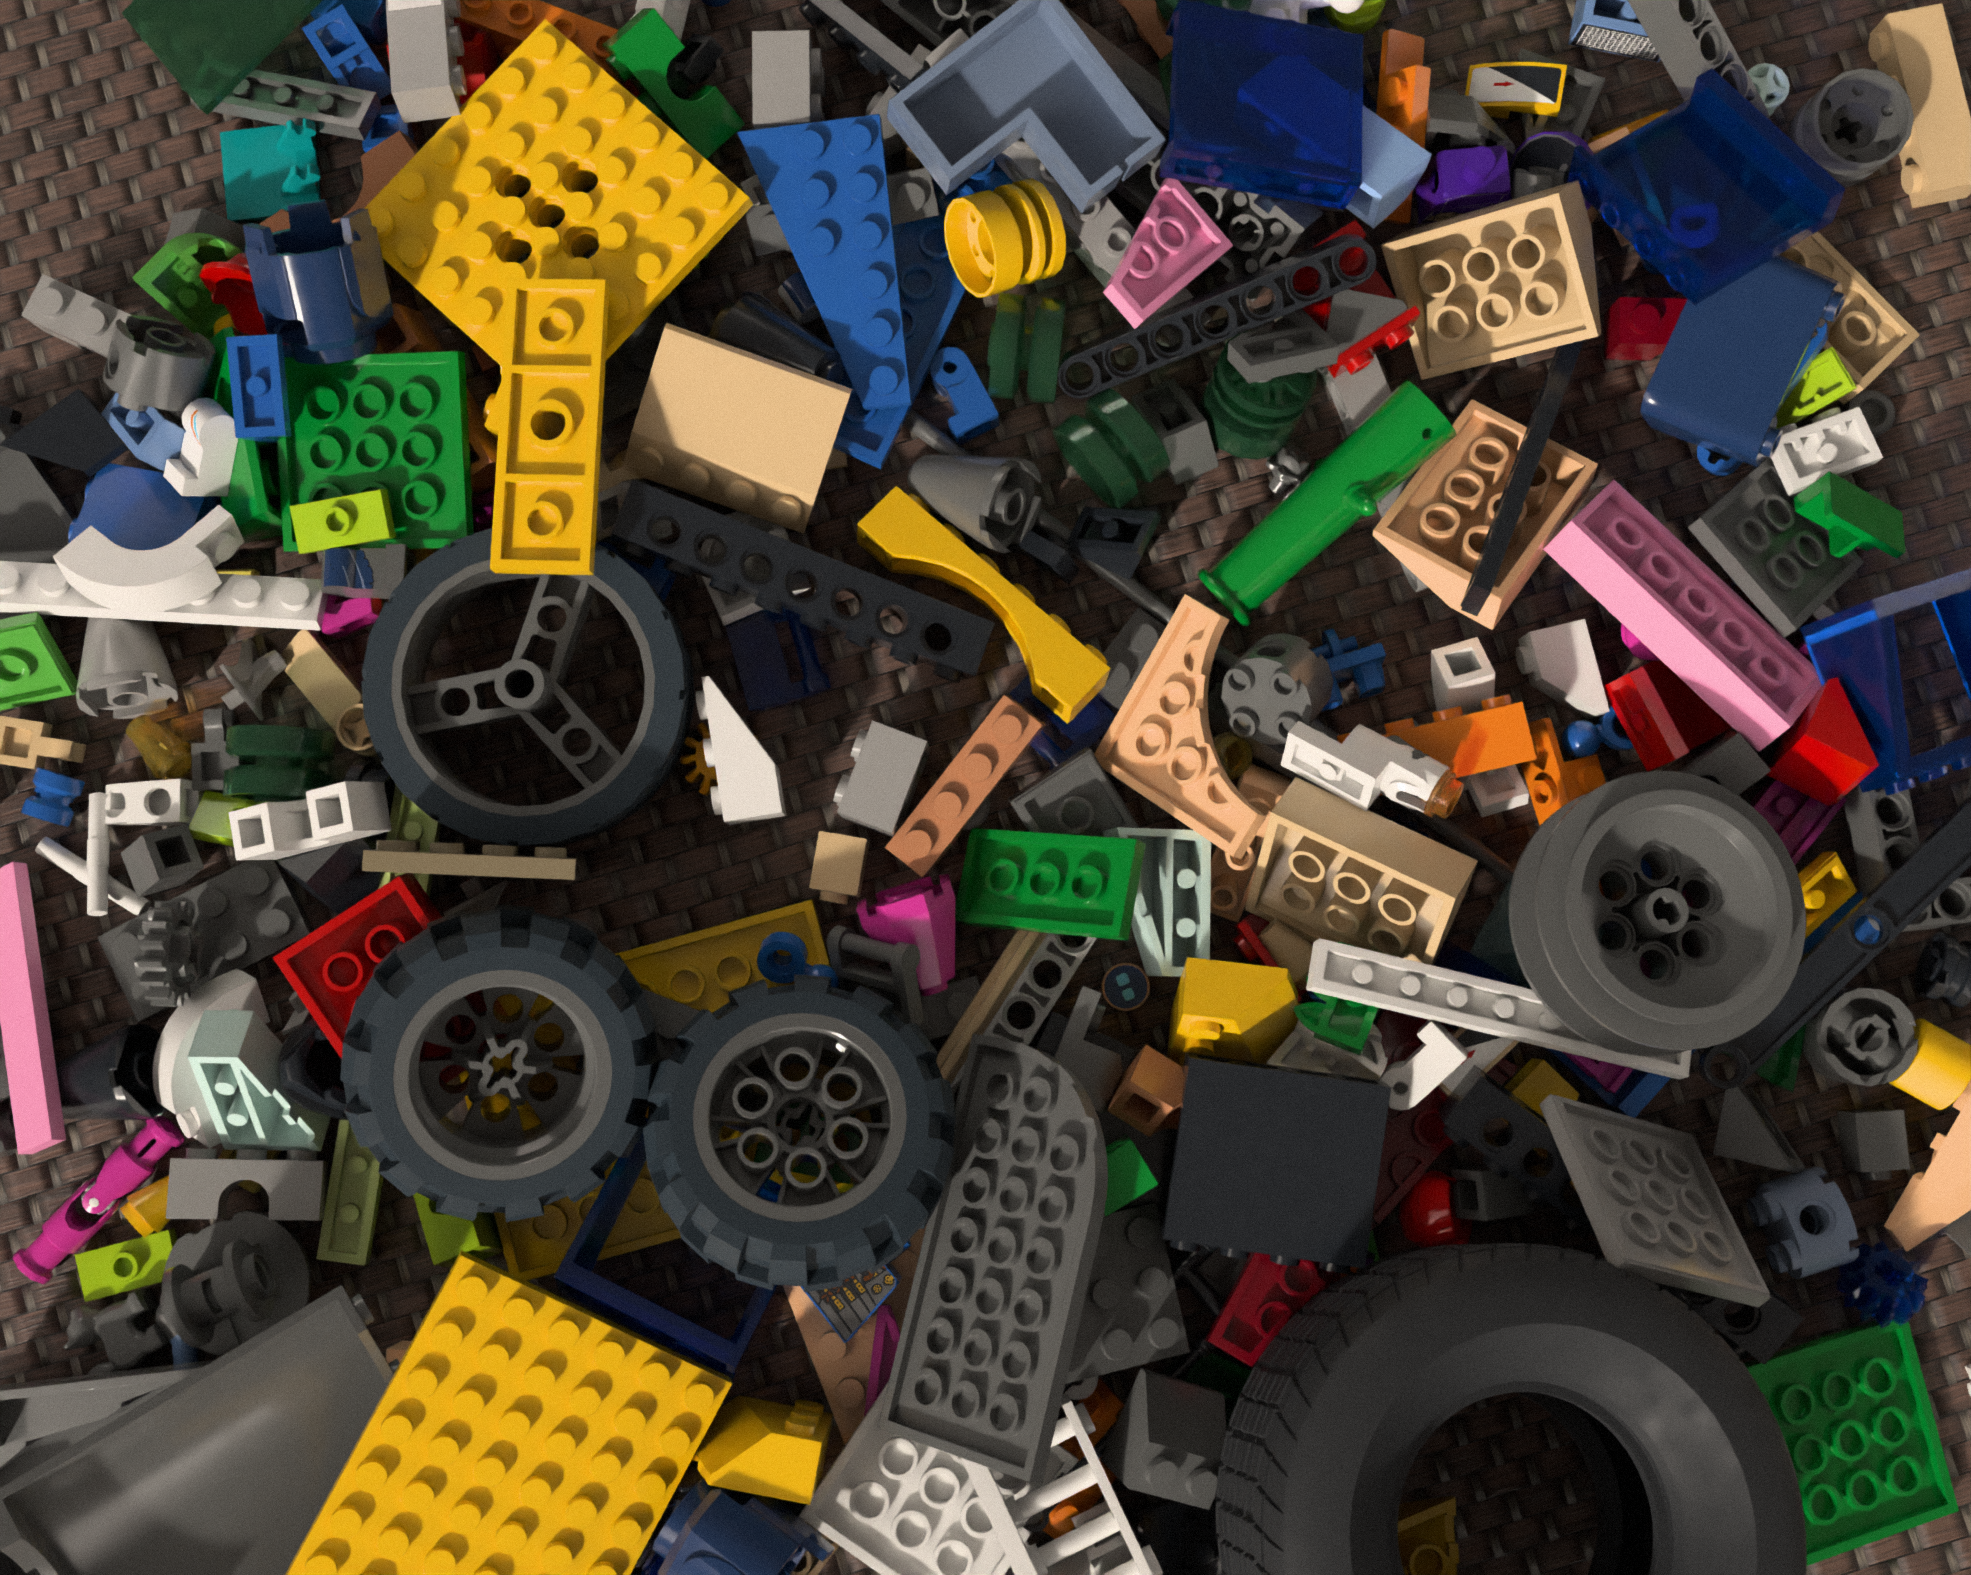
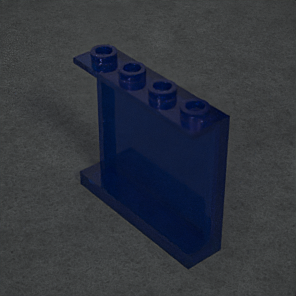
(1264, 105)
(1708, 189)

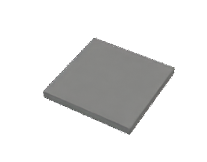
(1653, 1202)

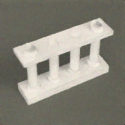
(1010, 1514)

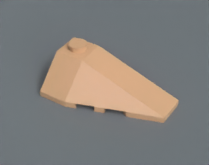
(1941, 1192)

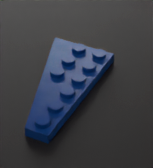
(837, 218)

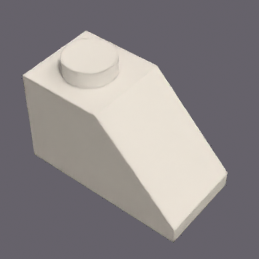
(1564, 667)

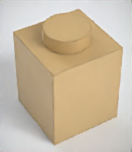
(838, 867)

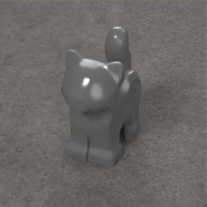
(121, 1330)

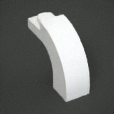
(151, 578)
(1464, 679)
(172, 1073)

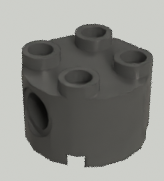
(157, 365)
(1275, 688)
(1861, 1037)

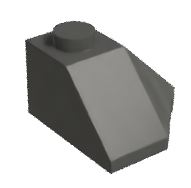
(1460, 123)

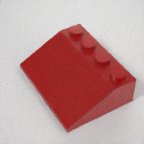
(340, 956)

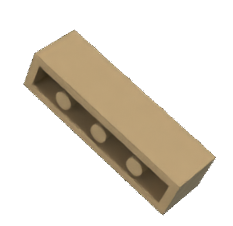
(1920, 55)

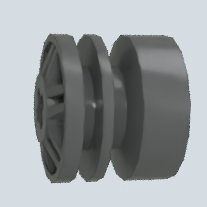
(1869, 114)

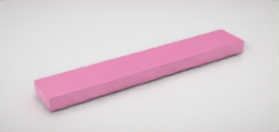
(26, 1019)

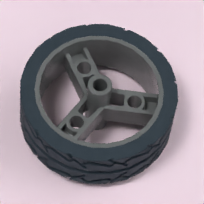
(408, 712)

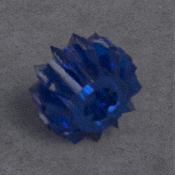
(1883, 1285)

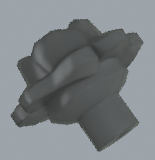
(1288, 467)

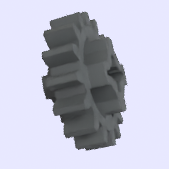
(168, 953)

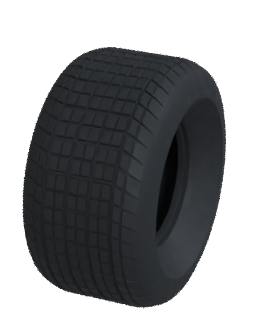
(1368, 1370)

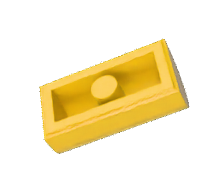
(1824, 888)

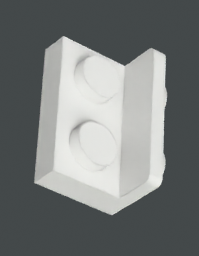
(1832, 443)

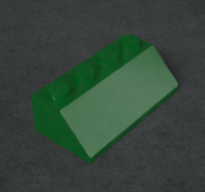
(255, 474)

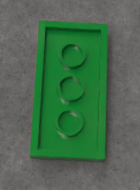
(1050, 883)

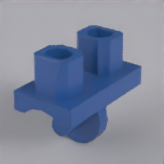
(1360, 665)

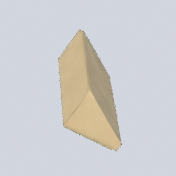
(320, 676)

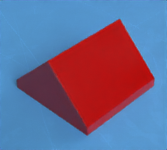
(1824, 748)

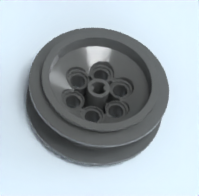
(1741, 922)

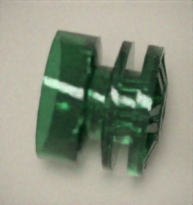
(1255, 416)

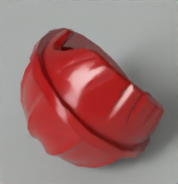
(233, 287)
(1429, 1213)

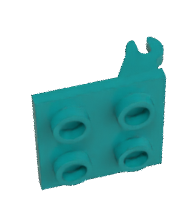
(269, 169)

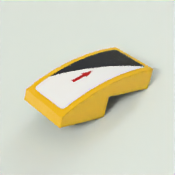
(1517, 87)

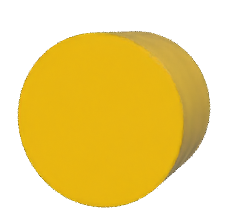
(1939, 1067)

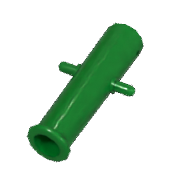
(1330, 499)

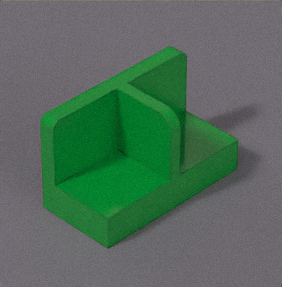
(1851, 517)

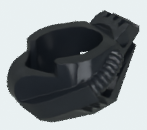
(312, 1072)

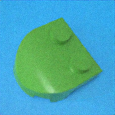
(175, 279)

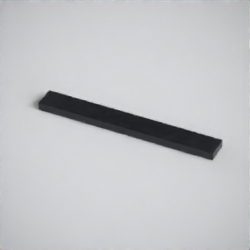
(1520, 477)

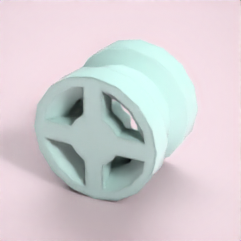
(1771, 84)

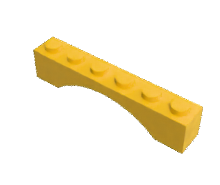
(913, 542)

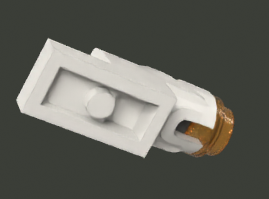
(1372, 766)

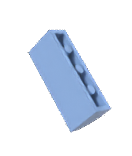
(1389, 169)

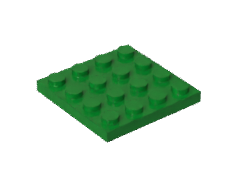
(381, 426)
(1858, 1436)

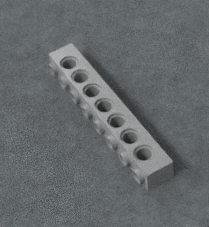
(1097, 234)

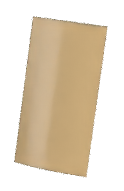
(1868, 329)

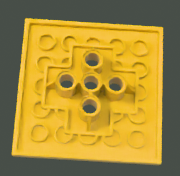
(552, 128)

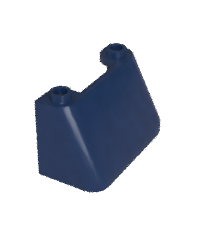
(1737, 359)

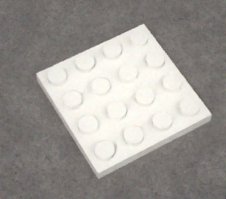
(914, 1505)

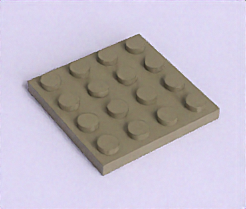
(455, 859)

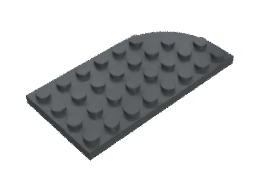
(1003, 1265)

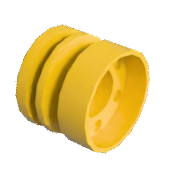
(1005, 237)

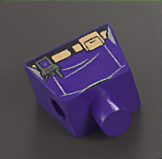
(1465, 182)

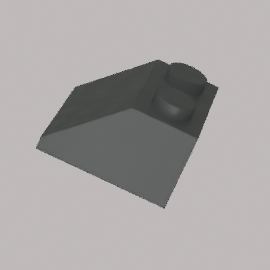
(1169, 1439)

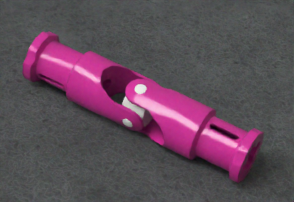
(121, 1173)

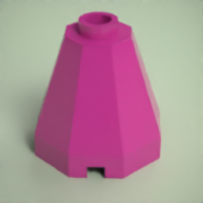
(919, 916)

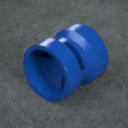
(53, 797)

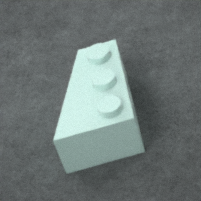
(1171, 898)
(242, 1087)

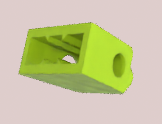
(450, 1234)

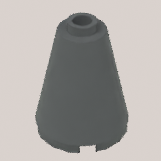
(980, 495)

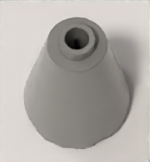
(124, 669)

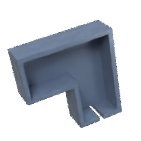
(1034, 80)

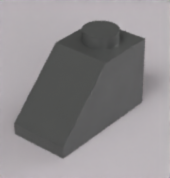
(1179, 429)

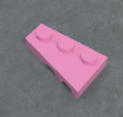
(1165, 254)

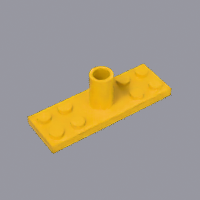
(550, 426)

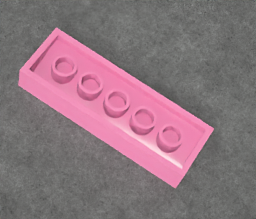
(1686, 615)

